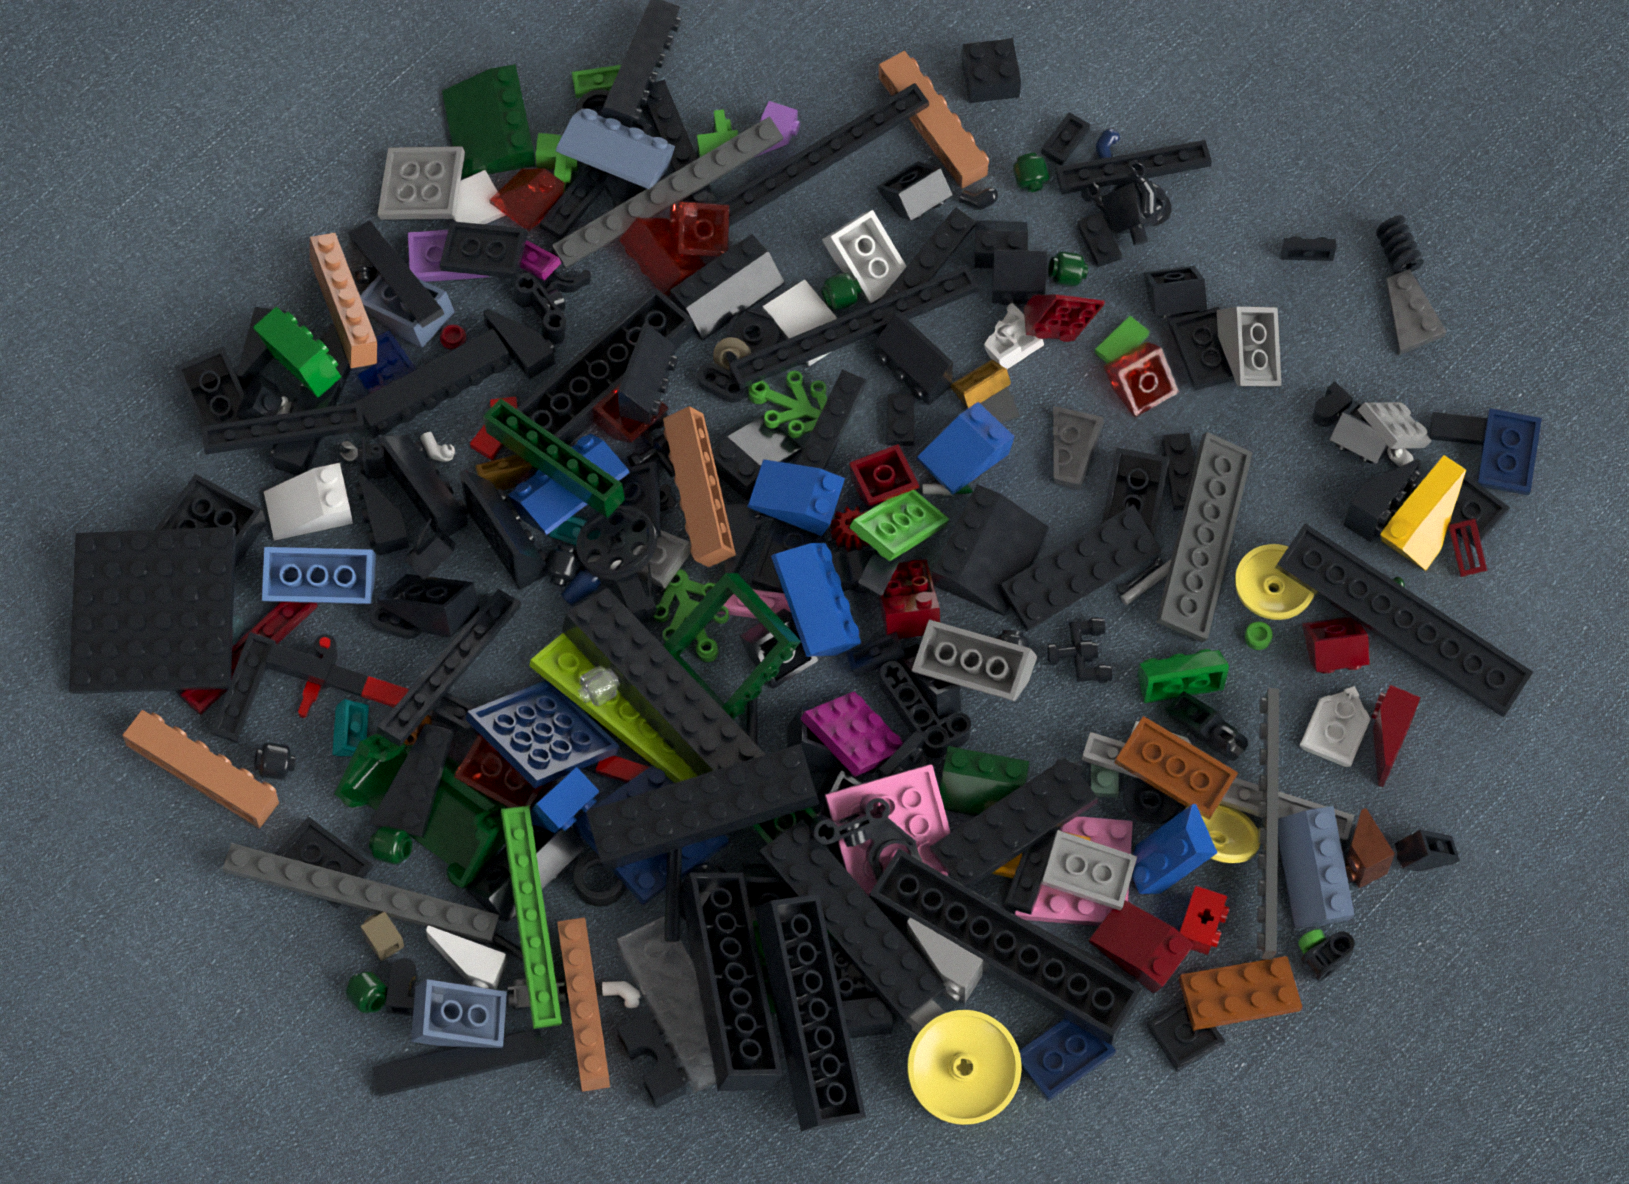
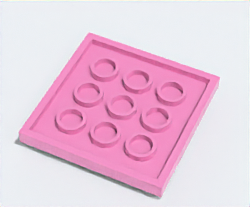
(913, 807)
(1063, 907)

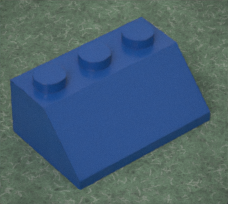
(1172, 852)

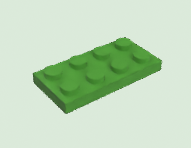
(899, 524)

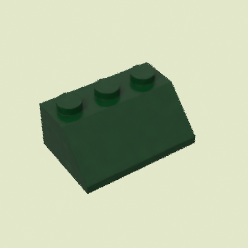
(979, 780)

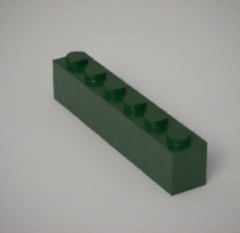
(554, 458)

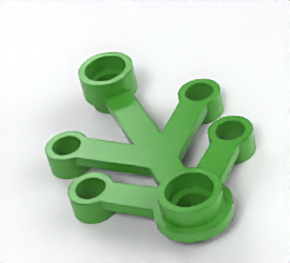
(798, 408)
(685, 608)

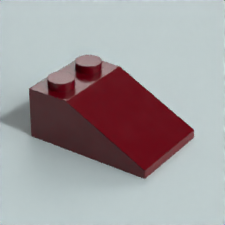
(1393, 717)
(1141, 945)

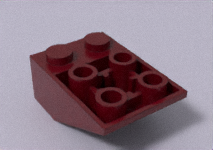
(1059, 316)
(909, 600)

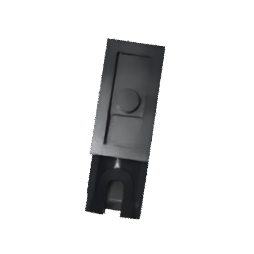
(1208, 725)

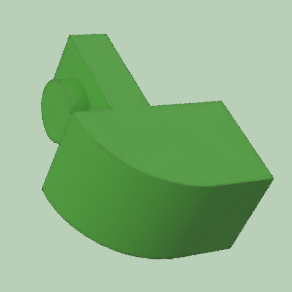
(722, 134)
(550, 159)

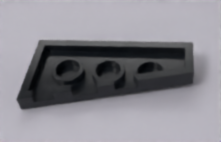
(416, 784)

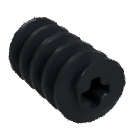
(1398, 245)

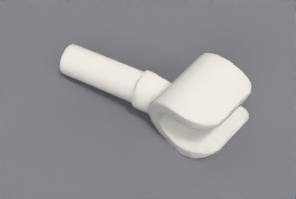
(353, 452)

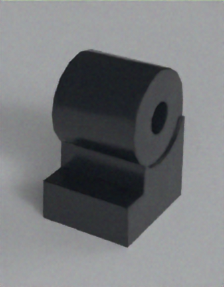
(1330, 408)

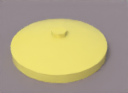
(964, 1067)

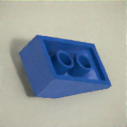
(966, 448)
(796, 494)
(565, 800)

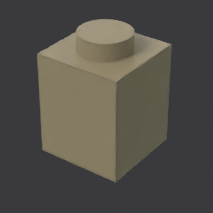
(382, 936)

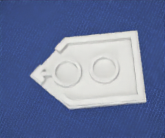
(1337, 727)

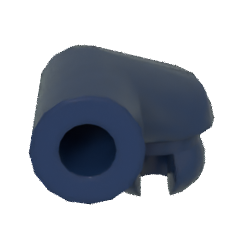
(1105, 141)

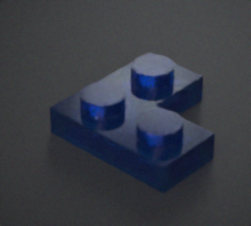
(391, 365)

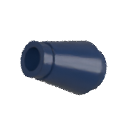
(580, 587)

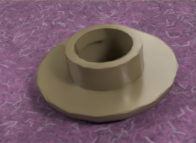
(731, 344)

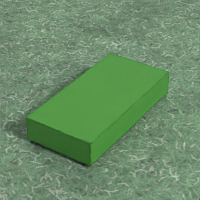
(1123, 339)

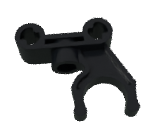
(547, 300)
(863, 826)

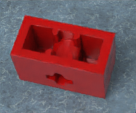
(1209, 906)

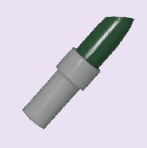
(940, 489)

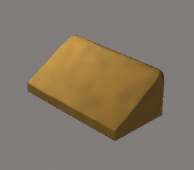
(981, 383)
(504, 471)

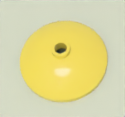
(1255, 577)
(1232, 835)

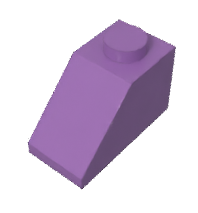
(785, 120)

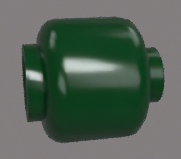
(1030, 172)
(1067, 269)
(840, 291)
(390, 845)
(366, 992)

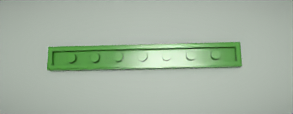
(531, 917)

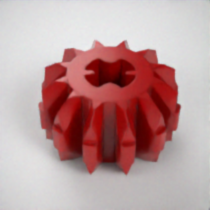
(841, 529)

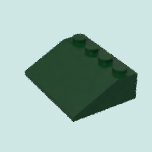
(489, 122)

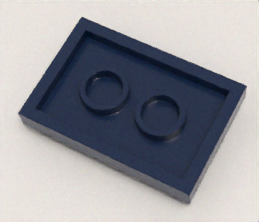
(1509, 451)
(1062, 1057)

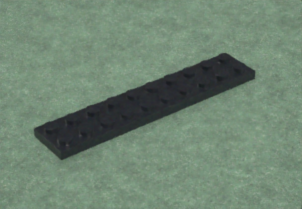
(1404, 620)

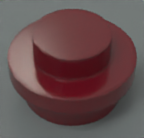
(452, 337)

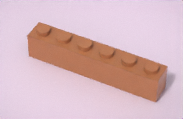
(936, 123)
(343, 300)
(698, 487)
(201, 768)
(583, 1004)

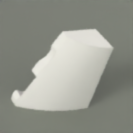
(1009, 341)

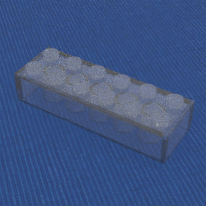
(672, 995)

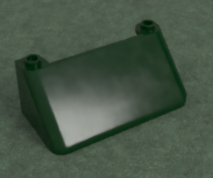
(463, 823)

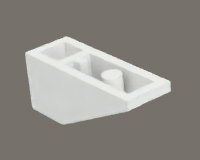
(474, 962)

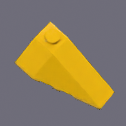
(1423, 519)

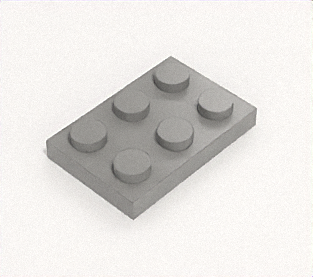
(1395, 425)
(1089, 870)

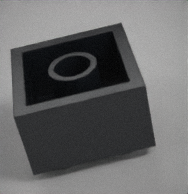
(991, 70)

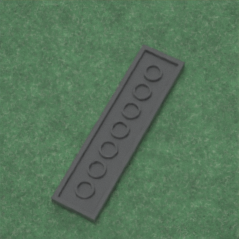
(1204, 537)

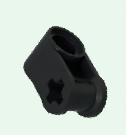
(1325, 959)

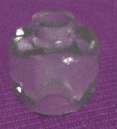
(598, 686)

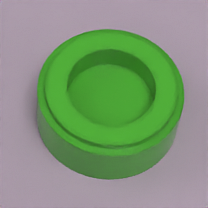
(1258, 635)
(1311, 939)

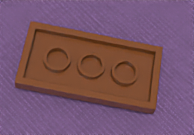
(1176, 767)
(1240, 993)

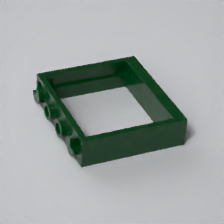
(751, 688)

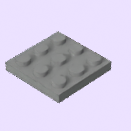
(421, 183)

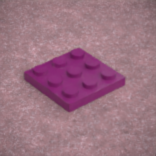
(853, 733)

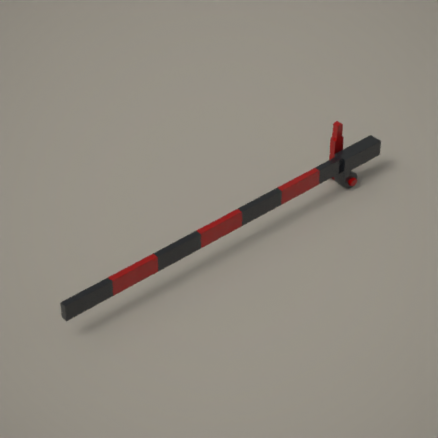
(322, 671)

